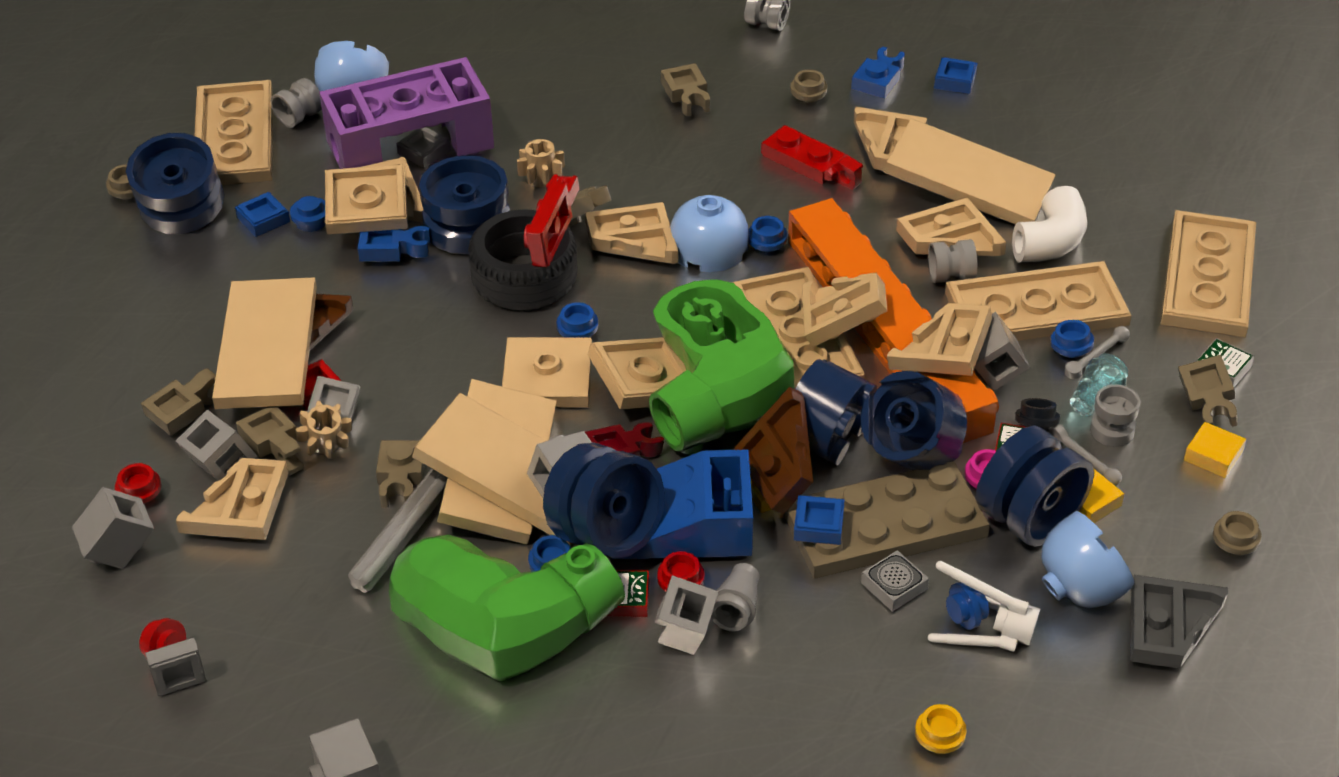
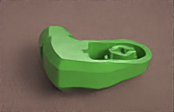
(730, 361)
(494, 615)

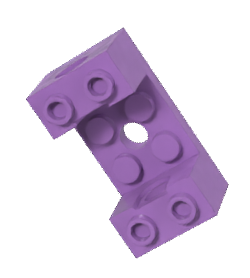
(435, 94)

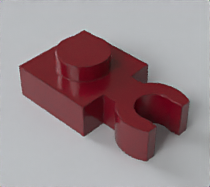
(634, 442)

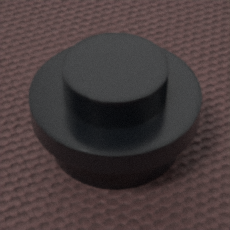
(1038, 412)

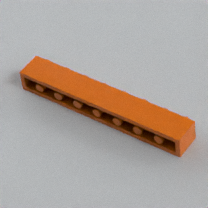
(836, 249)

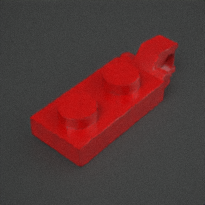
(812, 158)
(551, 219)

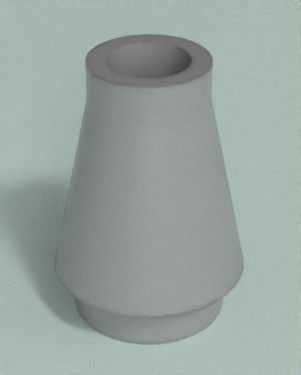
(737, 598)

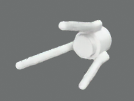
(1014, 616)

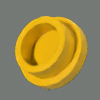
(940, 729)

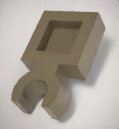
(686, 85)
(587, 200)
(1209, 388)
(397, 469)

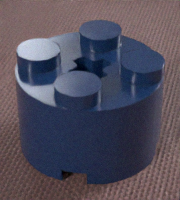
(833, 407)
(914, 421)

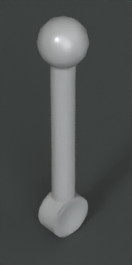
(1074, 369)
(1112, 474)

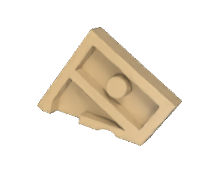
(881, 132)

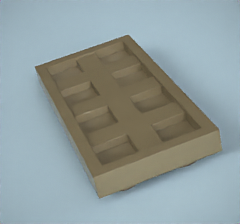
(894, 513)

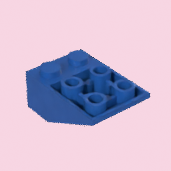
(704, 507)

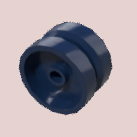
(175, 183)
(460, 197)
(1033, 484)
(604, 499)

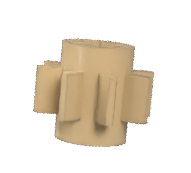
(540, 162)
(324, 429)

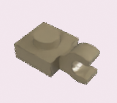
(179, 403)
(273, 433)

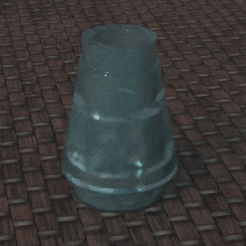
(1099, 373)

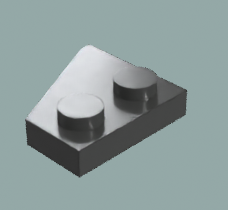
(1170, 618)

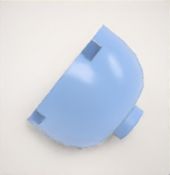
(343, 65)
(710, 233)
(1083, 565)

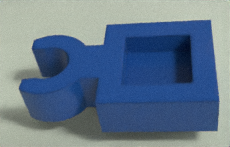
(878, 75)
(390, 244)

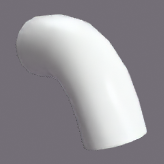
(1058, 234)

